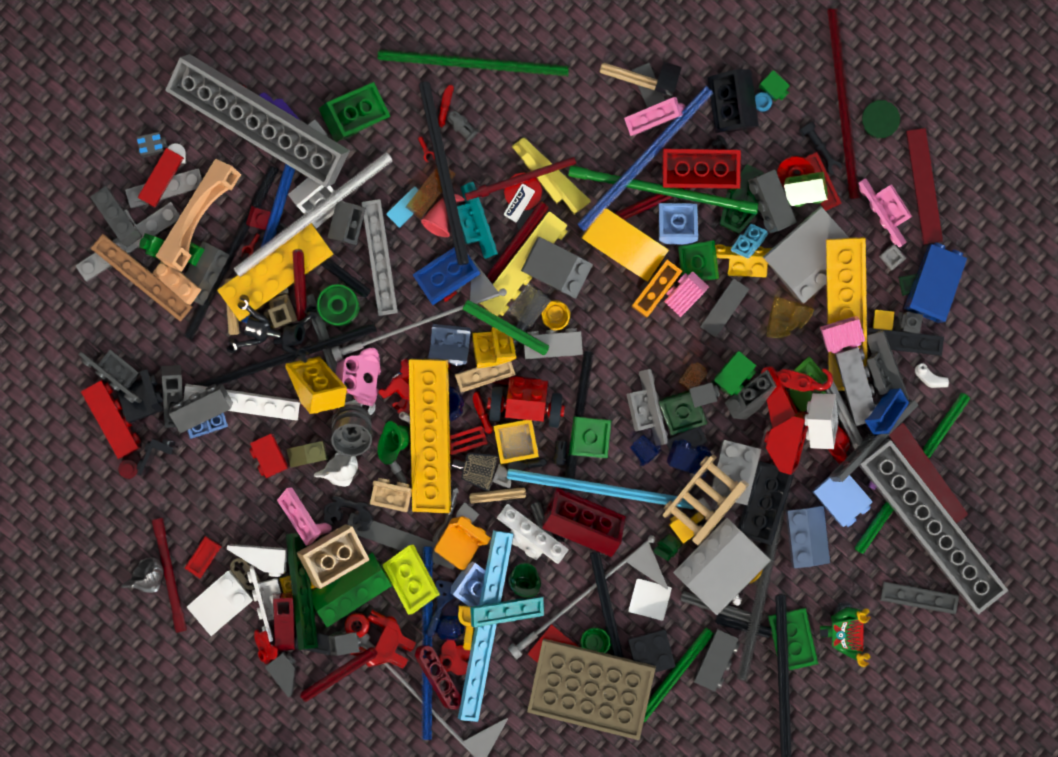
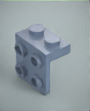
(450, 344)

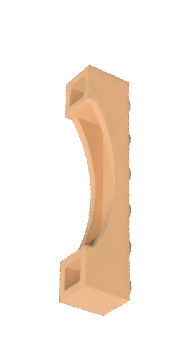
(216, 181)

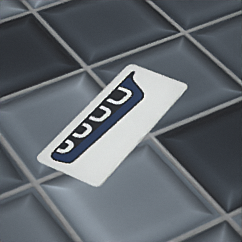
(519, 202)

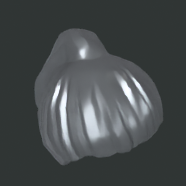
(146, 576)

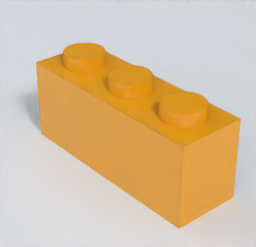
(656, 288)

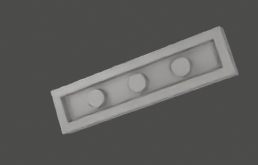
(179, 185)

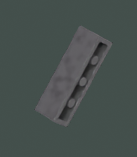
(855, 383)

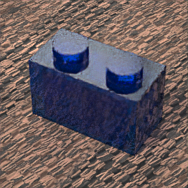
(687, 457)

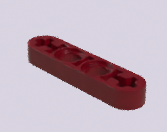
(438, 677)

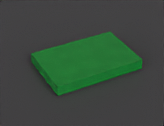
(800, 641)

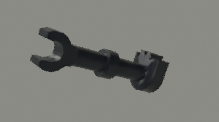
(820, 146)

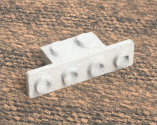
(531, 537)
(264, 595)

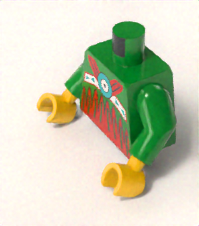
(847, 633)

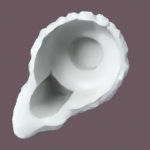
(339, 470)

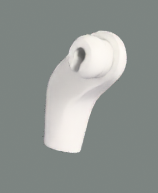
(929, 378)

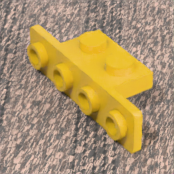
(741, 266)

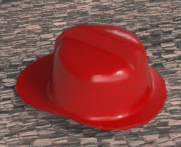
(841, 446)

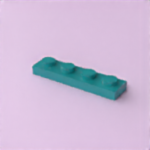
(507, 611)

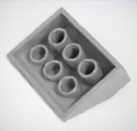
(801, 255)
(722, 566)

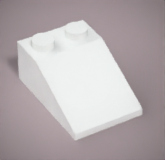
(264, 558)
(220, 602)

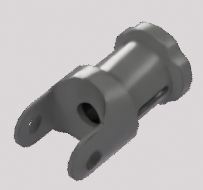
(461, 125)

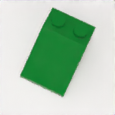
(354, 112)

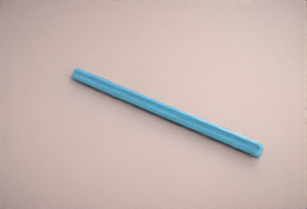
(594, 488)

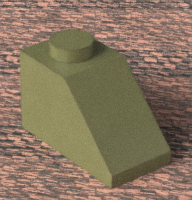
(307, 454)

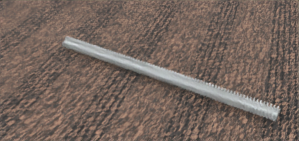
(288, 233)

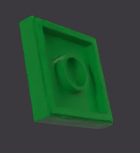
(700, 259)
(590, 437)

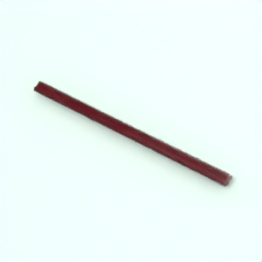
(841, 92)

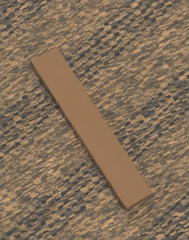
(141, 277)

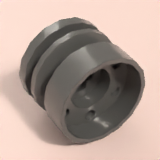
(351, 430)

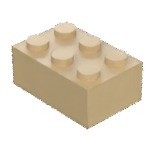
(333, 556)

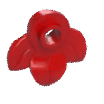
(266, 651)
(456, 656)

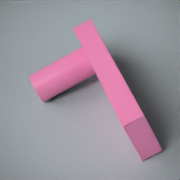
(654, 116)
(301, 518)

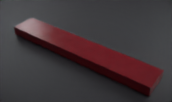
(924, 186)
(927, 472)

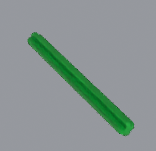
(677, 671)

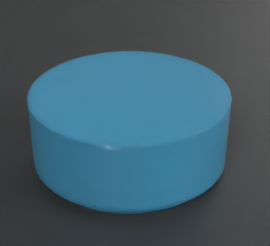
(763, 101)

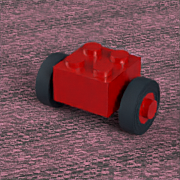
(526, 401)

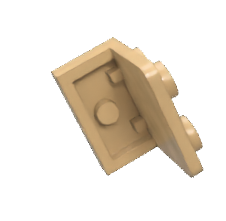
(391, 496)

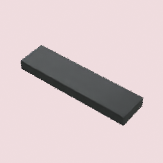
(919, 597)

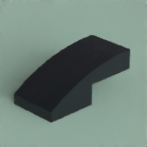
(668, 78)

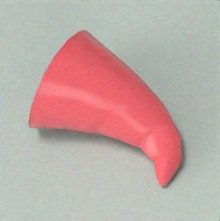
(437, 220)

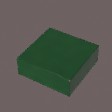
(906, 283)

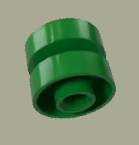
(338, 305)

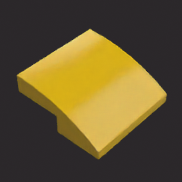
(493, 348)

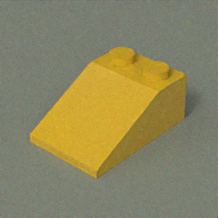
(316, 385)

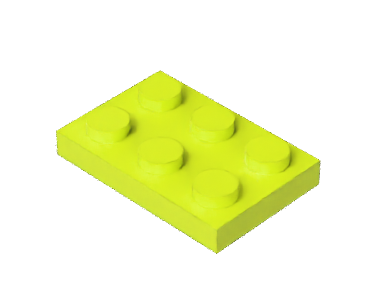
(411, 579)

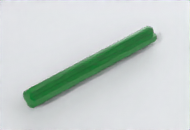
(505, 327)

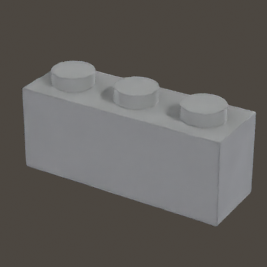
(559, 344)

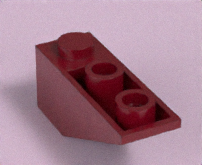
(283, 621)

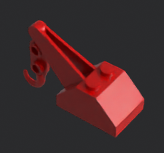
(788, 425)

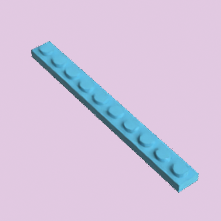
(484, 635)

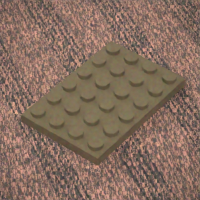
(591, 689)

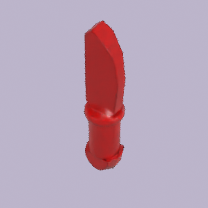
(445, 104)
(479, 406)

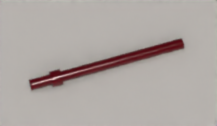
(485, 190)

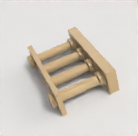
(712, 517)

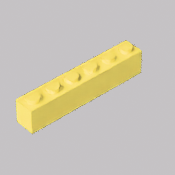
(512, 277)

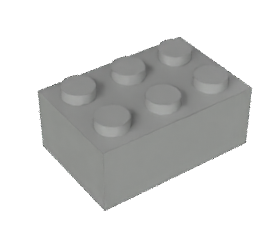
(739, 464)

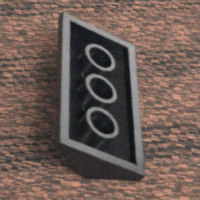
(765, 503)

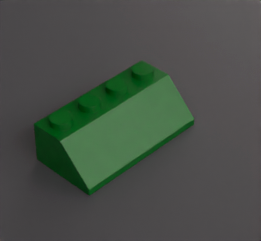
(350, 591)

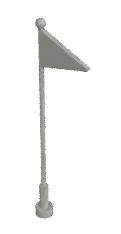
(480, 291)
(641, 559)
(478, 744)

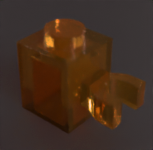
(693, 376)

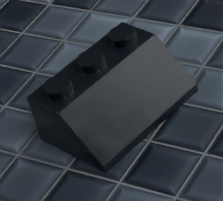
(733, 101)

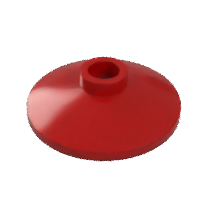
(794, 163)

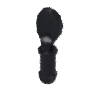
(517, 465)

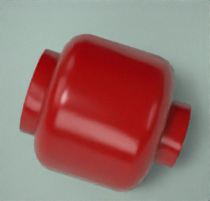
(356, 617)

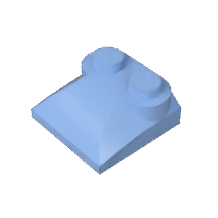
(678, 223)
(469, 585)

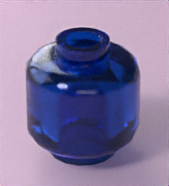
(449, 628)

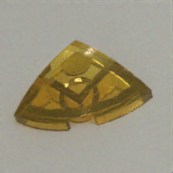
(787, 316)

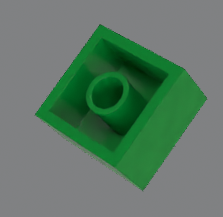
(734, 373)

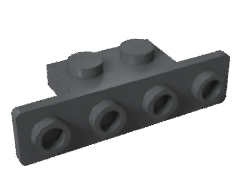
(883, 365)
(117, 371)

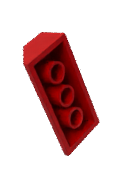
(701, 168)

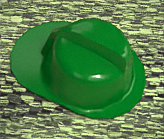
(392, 441)

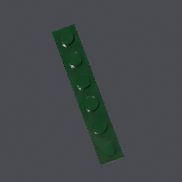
(301, 595)

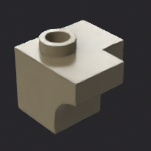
(281, 312)

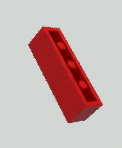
(110, 419)

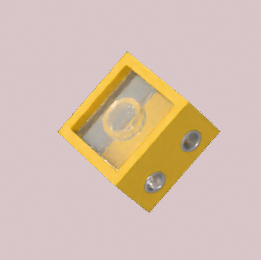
(516, 441)

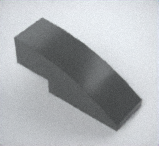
(724, 307)

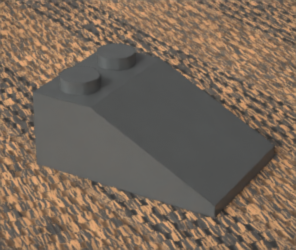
(556, 267)

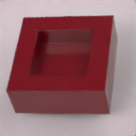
(258, 218)

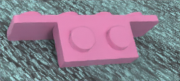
(889, 209)

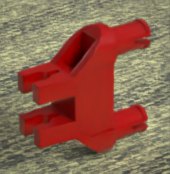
(388, 642)

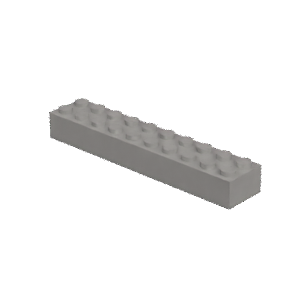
(257, 120)
(933, 526)

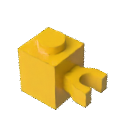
(681, 530)

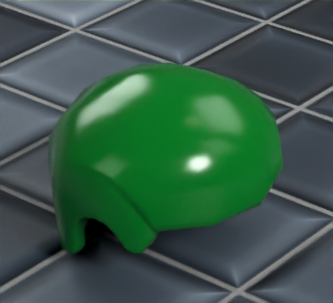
(595, 640)

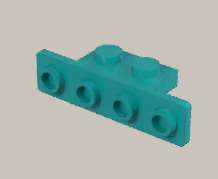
(475, 224)

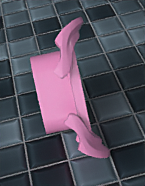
(366, 362)

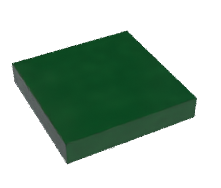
(681, 413)

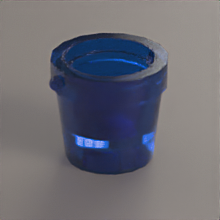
(645, 450)

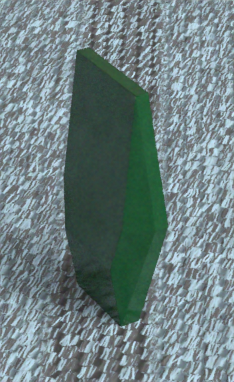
(735, 219)

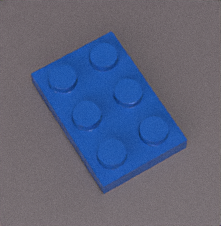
(444, 276)

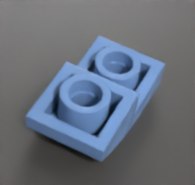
(211, 425)

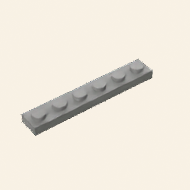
(151, 225)
(379, 258)

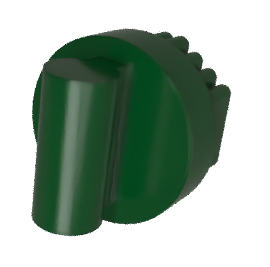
(667, 547)

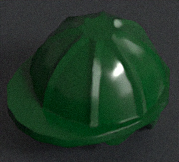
(525, 580)

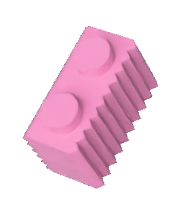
(686, 294)
(842, 334)

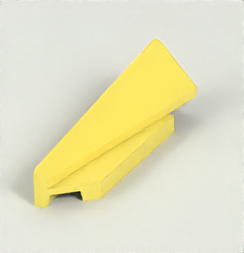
(554, 183)

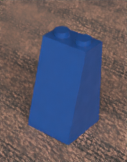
(936, 283)

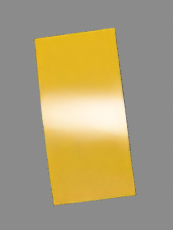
(625, 244)

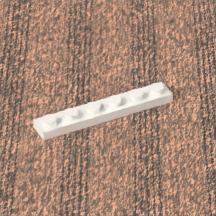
(255, 403)

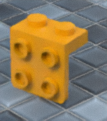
(460, 542)

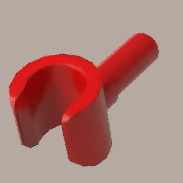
(425, 148)
(249, 249)

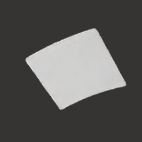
(649, 599)

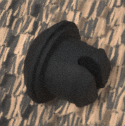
(720, 143)

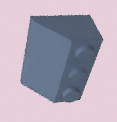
(807, 537)

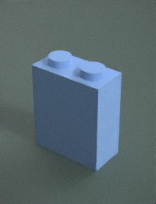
(843, 499)

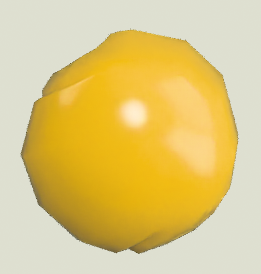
(556, 315)

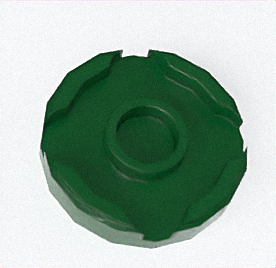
(880, 119)

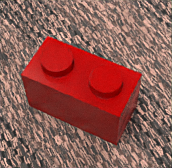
(268, 456)

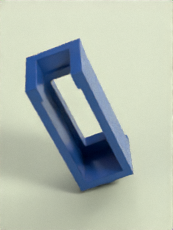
(887, 412)

